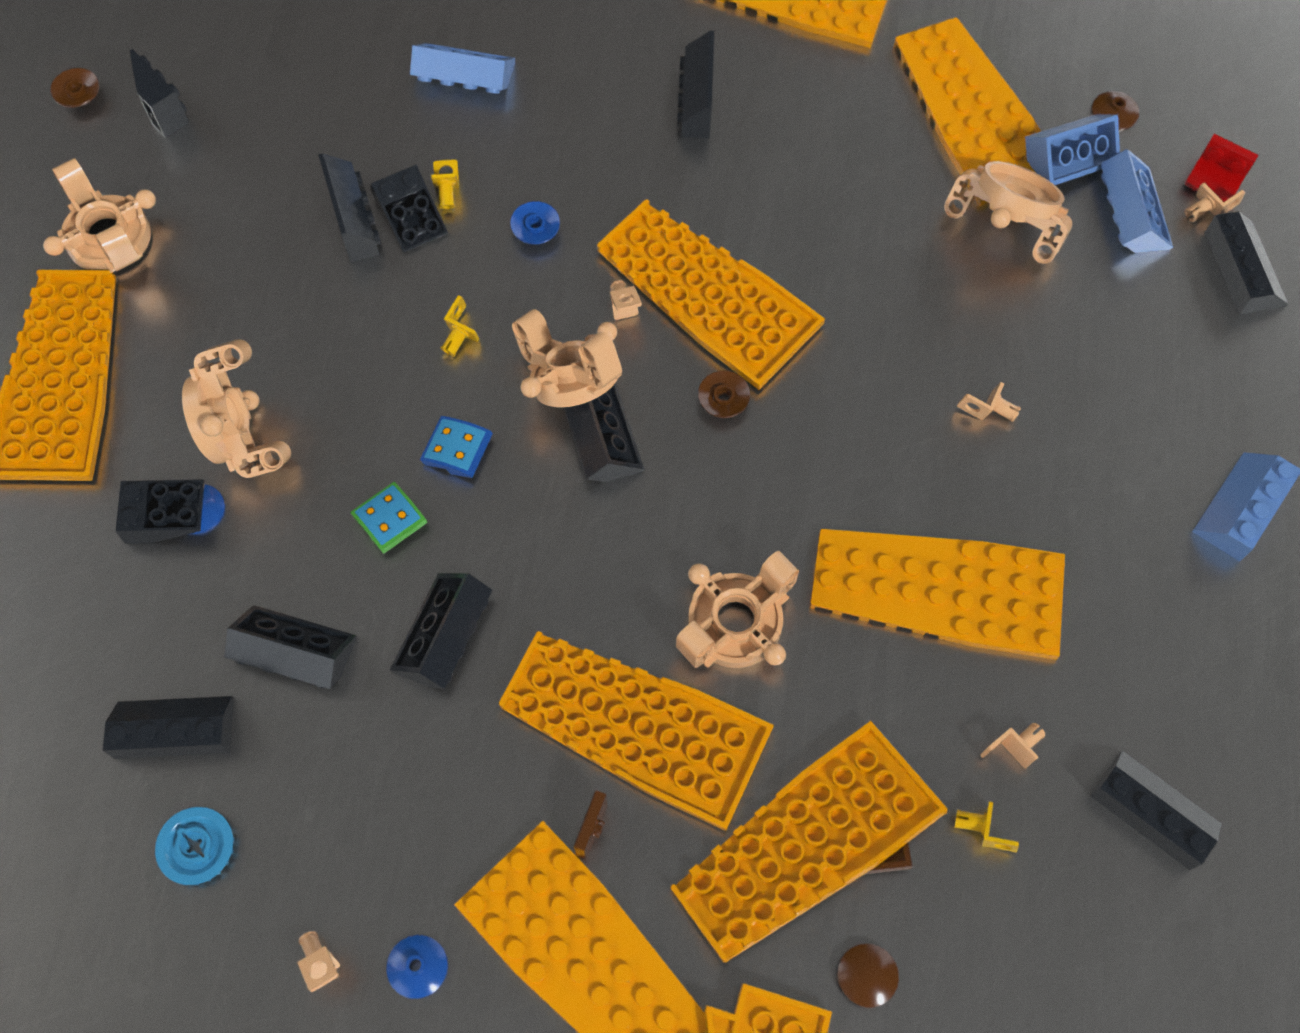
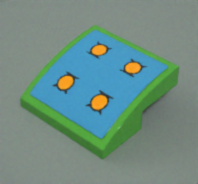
(388, 517)

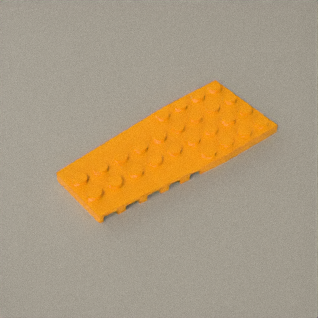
(839, 19)
(966, 97)
(710, 295)
(58, 378)
(945, 588)
(640, 727)
(808, 842)
(576, 943)

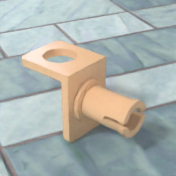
(1211, 202)
(624, 300)
(994, 403)
(1019, 745)
(319, 964)

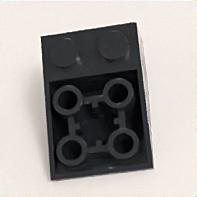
(158, 97)
(408, 208)
(159, 509)

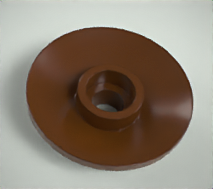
(74, 87)
(1117, 104)
(724, 384)

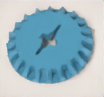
(173, 847)

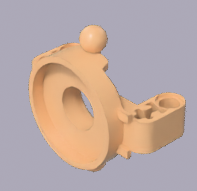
(1015, 196)
(111, 248)
(566, 371)
(221, 414)
(709, 642)

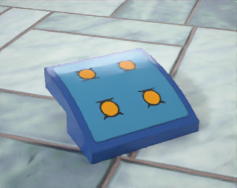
(456, 446)

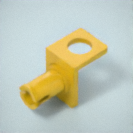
(445, 182)
(458, 330)
(981, 824)

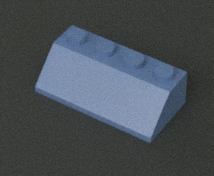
(461, 66)
(1073, 147)
(1135, 204)
(1246, 503)

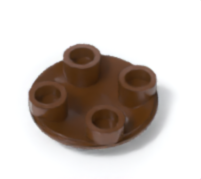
(868, 975)

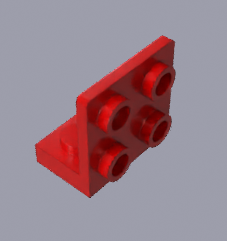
(1222, 167)

